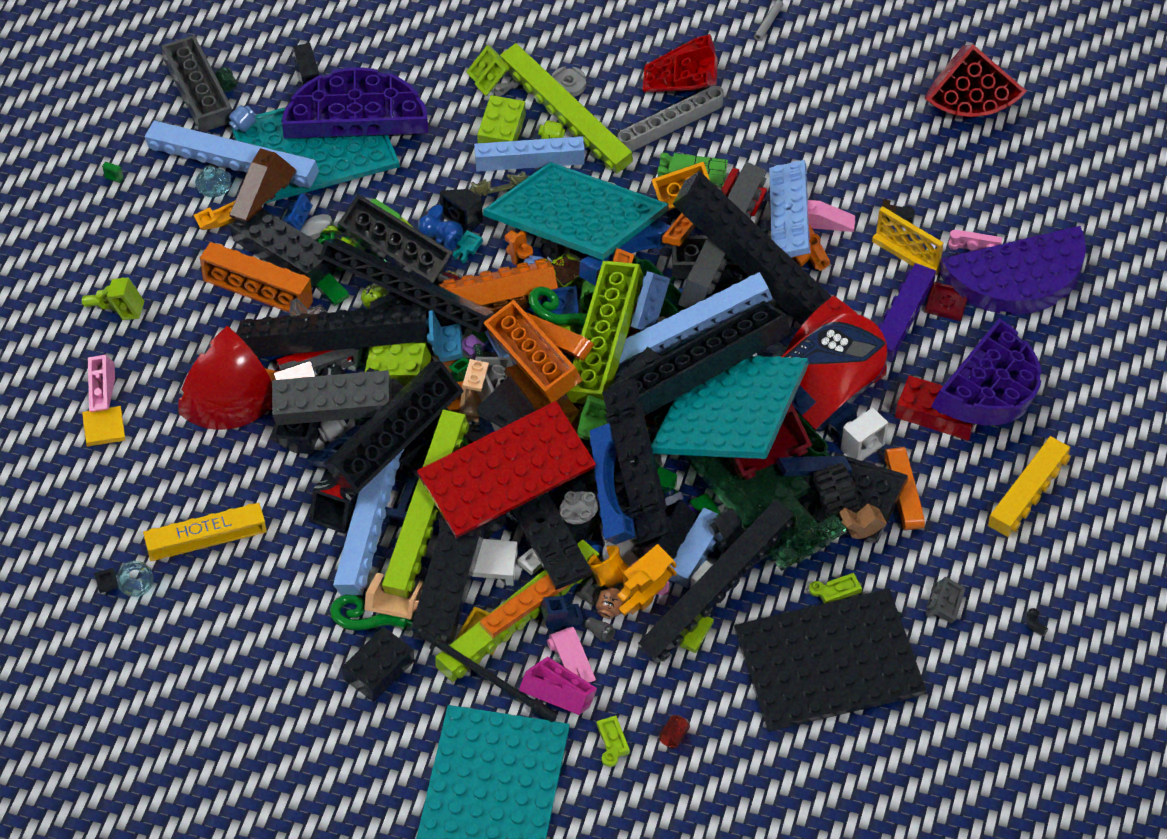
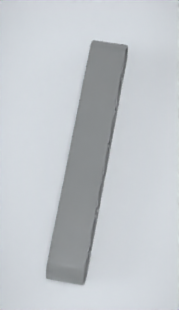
(672, 118)

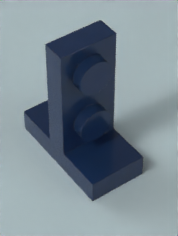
(397, 516)

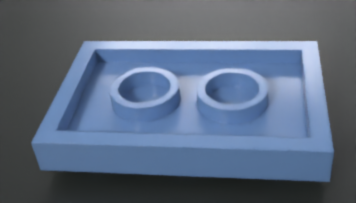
(650, 301)

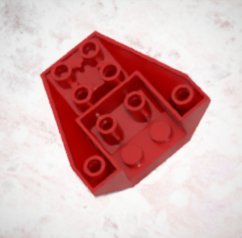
(684, 68)

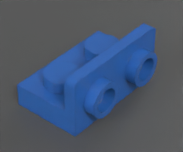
(298, 212)

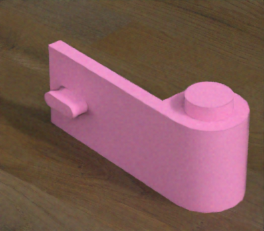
(571, 653)

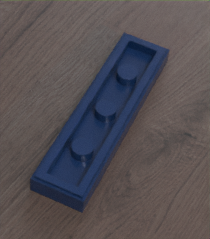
(807, 465)

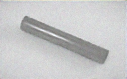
(768, 20)

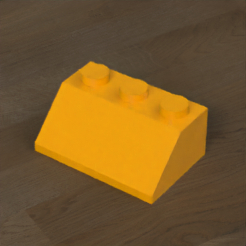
(670, 184)

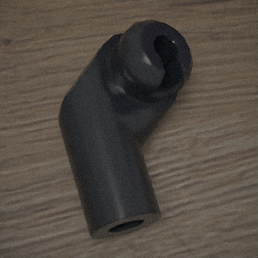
(1033, 622)

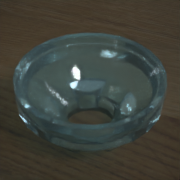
(131, 586)

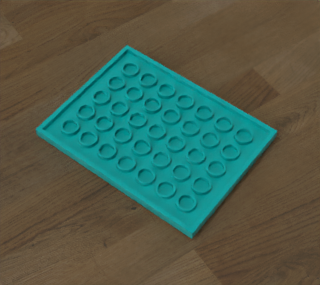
(336, 157)
(576, 210)
(733, 411)
(493, 776)

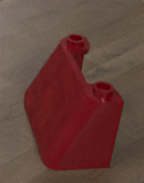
(789, 441)

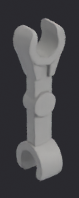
(502, 88)

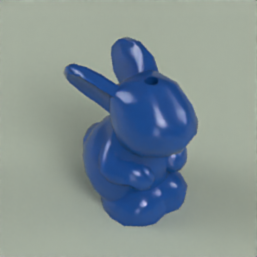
(445, 232)

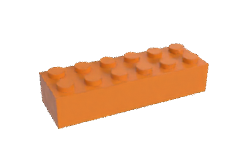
(254, 277)
(504, 283)
(533, 351)

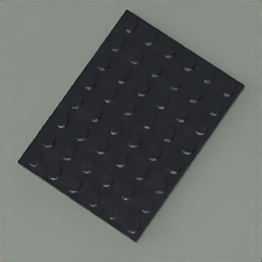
(829, 660)

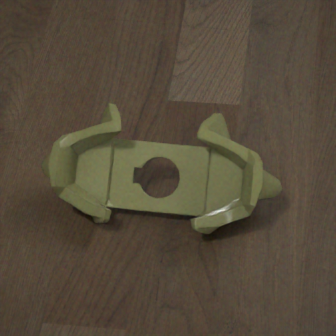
(483, 187)

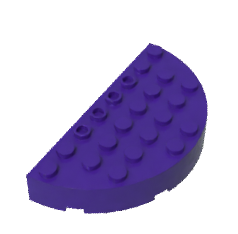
(354, 104)
(1019, 274)
(993, 381)

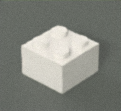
(864, 435)

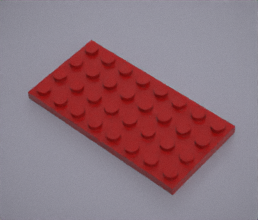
(506, 469)

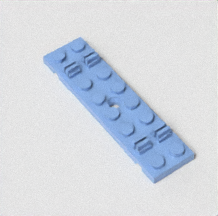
(790, 208)

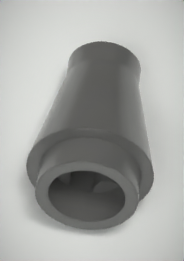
(602, 630)

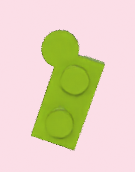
(836, 589)
(613, 740)

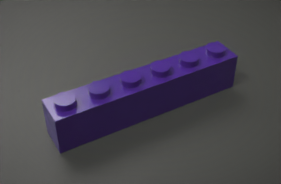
(906, 307)

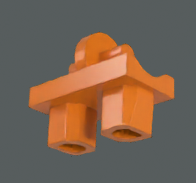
(518, 246)

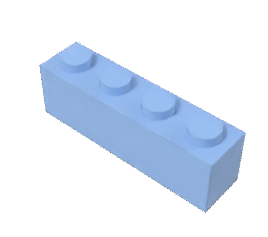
(694, 549)

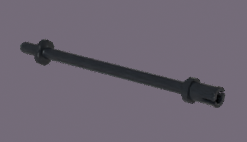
(537, 707)

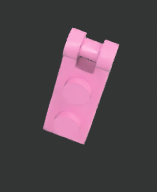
(972, 240)

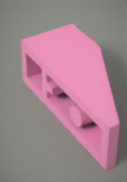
(829, 217)
(100, 382)

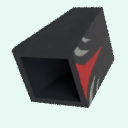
(331, 505)

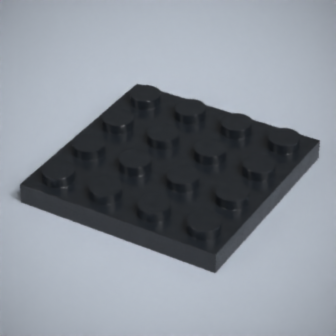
(874, 487)

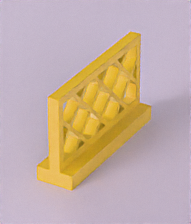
(900, 245)

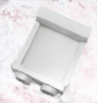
(497, 560)

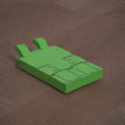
(715, 167)

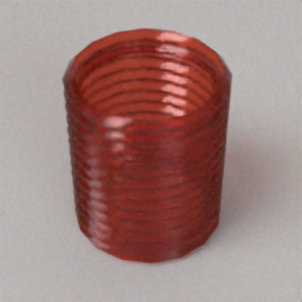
(674, 731)

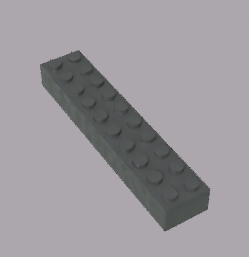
(711, 258)

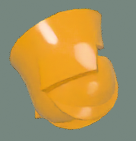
(610, 571)

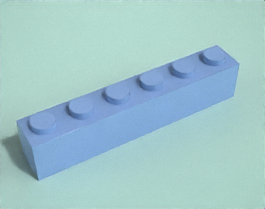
(529, 153)

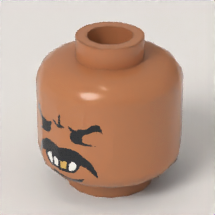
(609, 603)

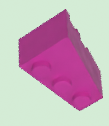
(558, 686)

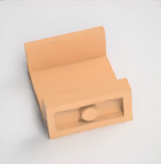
(472, 383)
(381, 602)

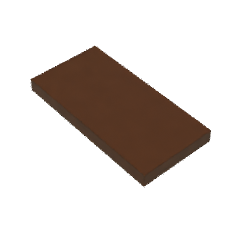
(534, 395)

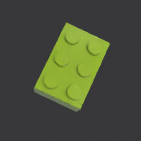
(501, 120)
(401, 360)

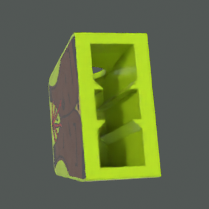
(566, 270)

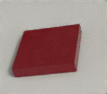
(945, 302)

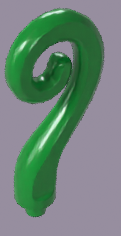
(543, 311)
(363, 624)

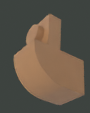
(864, 522)

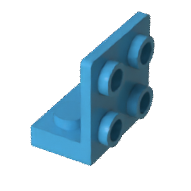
(445, 340)

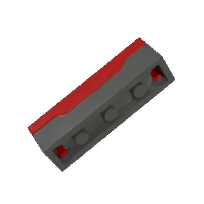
(320, 359)

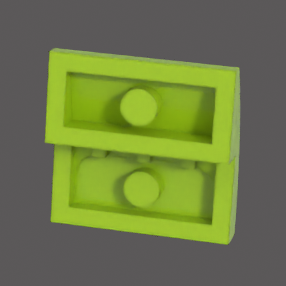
(487, 70)

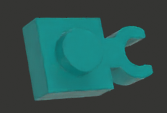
(467, 245)

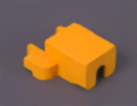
(645, 580)

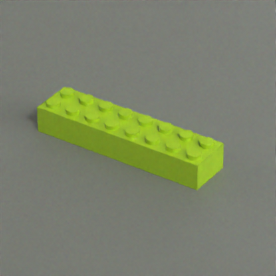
(607, 328)

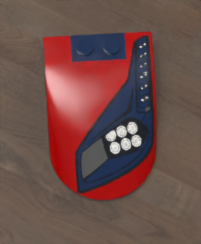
(843, 362)

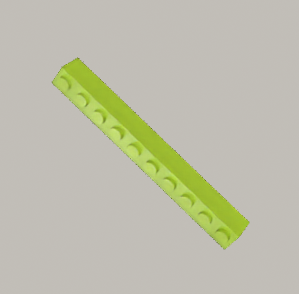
(567, 109)
(422, 511)
(478, 643)

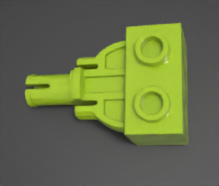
(118, 296)

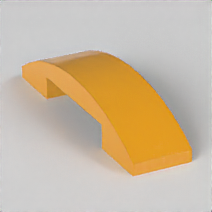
(213, 219)

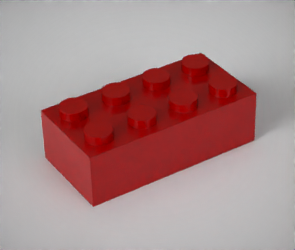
(916, 408)

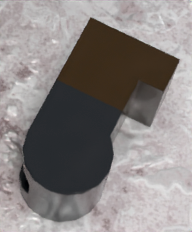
(904, 212)

